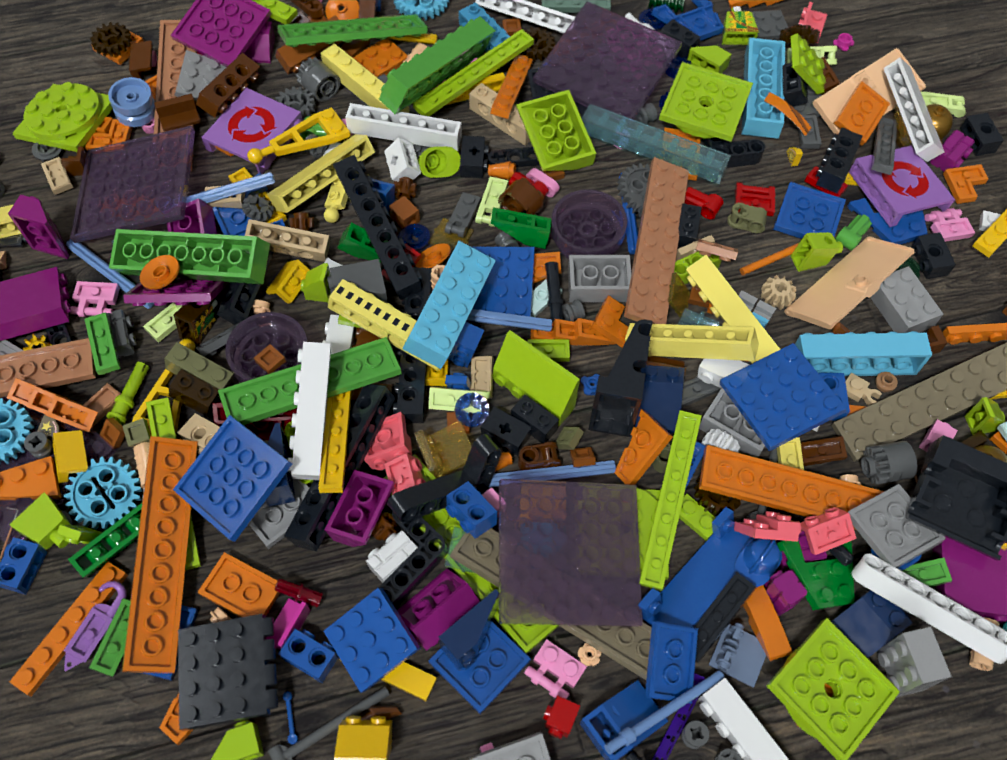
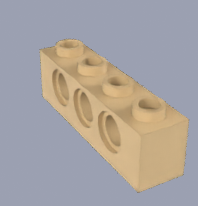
(481, 101)
(290, 240)
(198, 430)

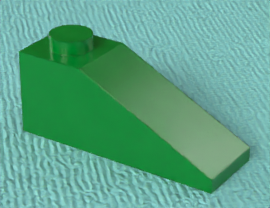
(524, 227)
(356, 243)

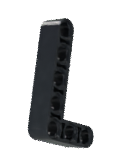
(742, 152)
(431, 495)
(408, 568)

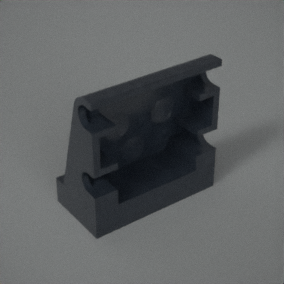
(621, 393)
(962, 496)

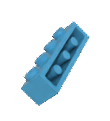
(474, 11)

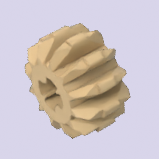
(778, 292)

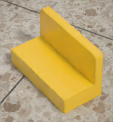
(288, 281)
(69, 454)

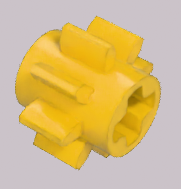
(35, 341)

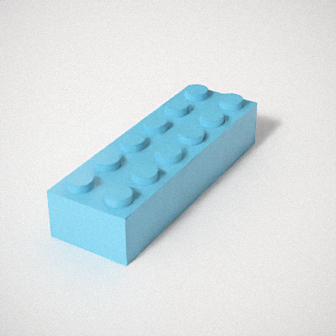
(765, 70)
(449, 305)
(866, 353)

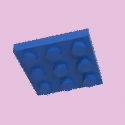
(808, 211)
(371, 639)
(489, 675)

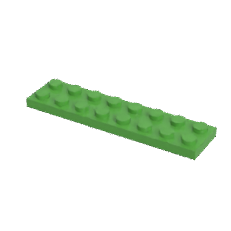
(351, 29)
(275, 392)

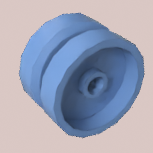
(132, 102)

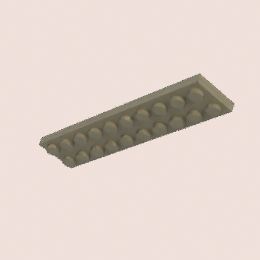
(925, 403)
(622, 644)

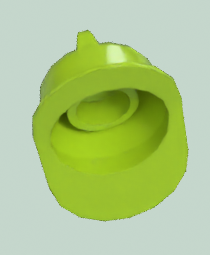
(439, 162)

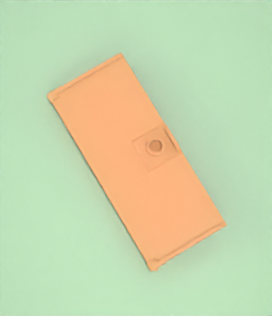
(874, 76)
(849, 282)

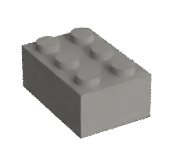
(597, 276)
(906, 303)
(726, 417)
(914, 661)

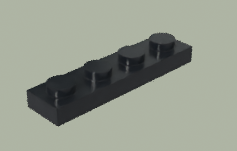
(722, 613)

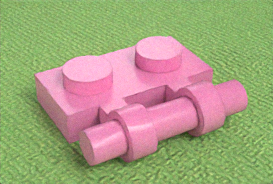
(953, 227)
(94, 293)
(558, 663)

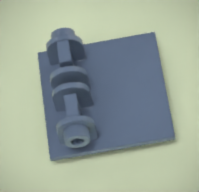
(738, 655)

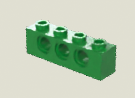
(107, 544)

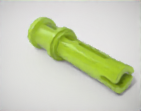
(125, 401)

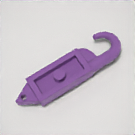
(92, 628)

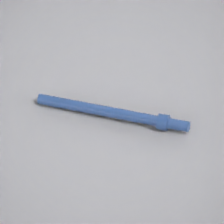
(628, 735)

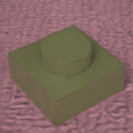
(137, 432)
(569, 438)

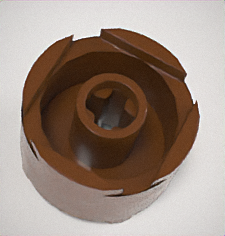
(522, 197)

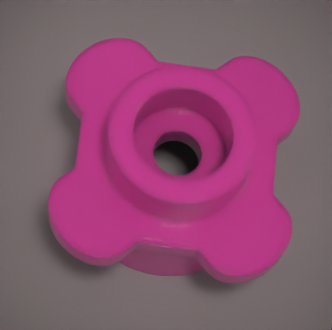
(844, 41)

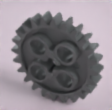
(633, 186)

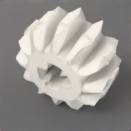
(721, 440)

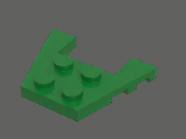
(826, 581)

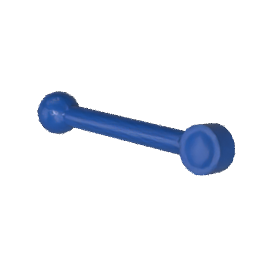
(292, 738)

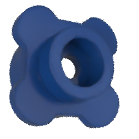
(586, 381)

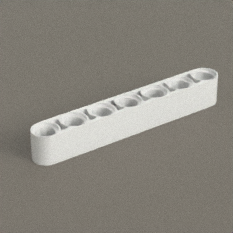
(932, 607)

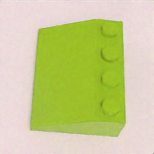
(557, 132)
(534, 374)

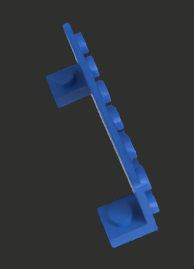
(700, 579)

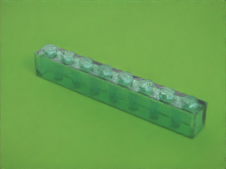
(655, 143)

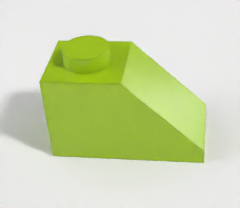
(710, 58)
(316, 285)
(985, 416)
(240, 743)

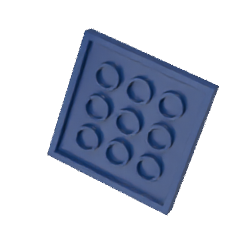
(509, 281)
(782, 396)
(232, 478)

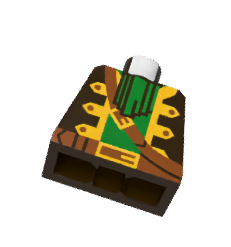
(195, 321)

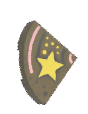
(48, 426)

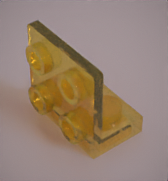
(444, 449)

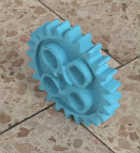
(421, 7)
(15, 429)
(85, 505)

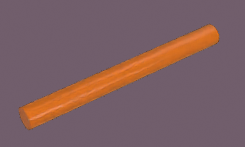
(768, 260)

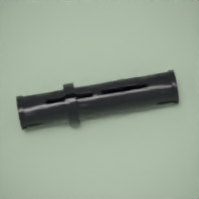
(553, 285)

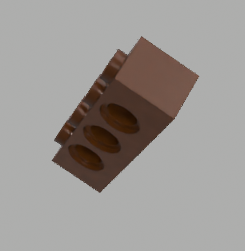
(228, 85)

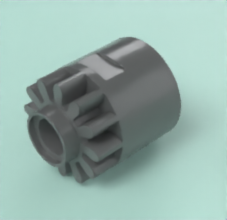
(318, 79)
(889, 462)

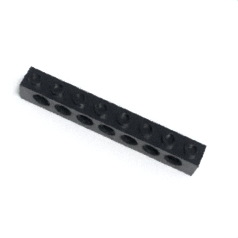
(405, 284)
(413, 409)
(316, 509)

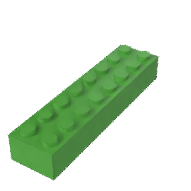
(435, 64)
(199, 255)

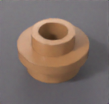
(882, 385)

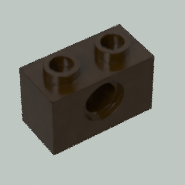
(193, 392)

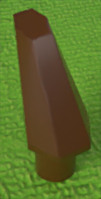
(386, 711)

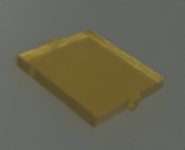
(451, 239)
(678, 295)

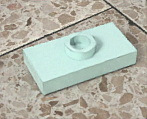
(540, 298)

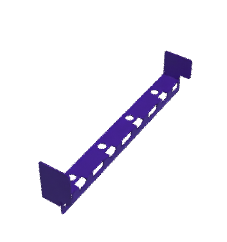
(675, 725)

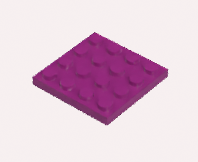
(221, 28)
(178, 291)

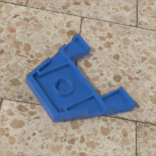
(700, 21)
(233, 220)
(906, 230)

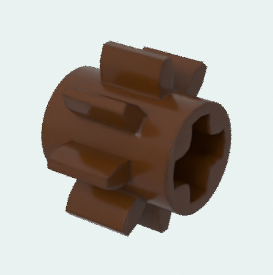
(405, 187)
(301, 221)
(384, 527)

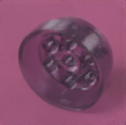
(577, 231)
(261, 328)

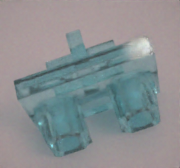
(692, 318)

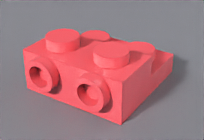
(389, 442)
(770, 526)

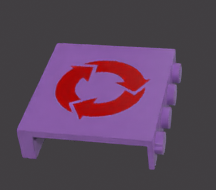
(251, 124)
(906, 190)

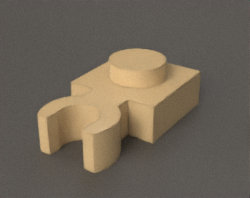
(858, 388)

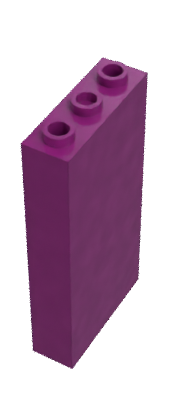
(33, 303)
(976, 580)

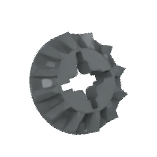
(39, 152)
(252, 211)

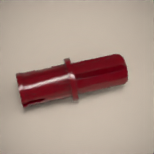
(299, 592)

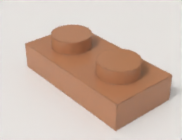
(724, 252)

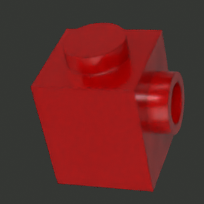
(560, 717)

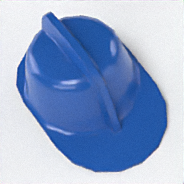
(758, 560)

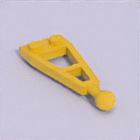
(327, 120)
(160, 389)

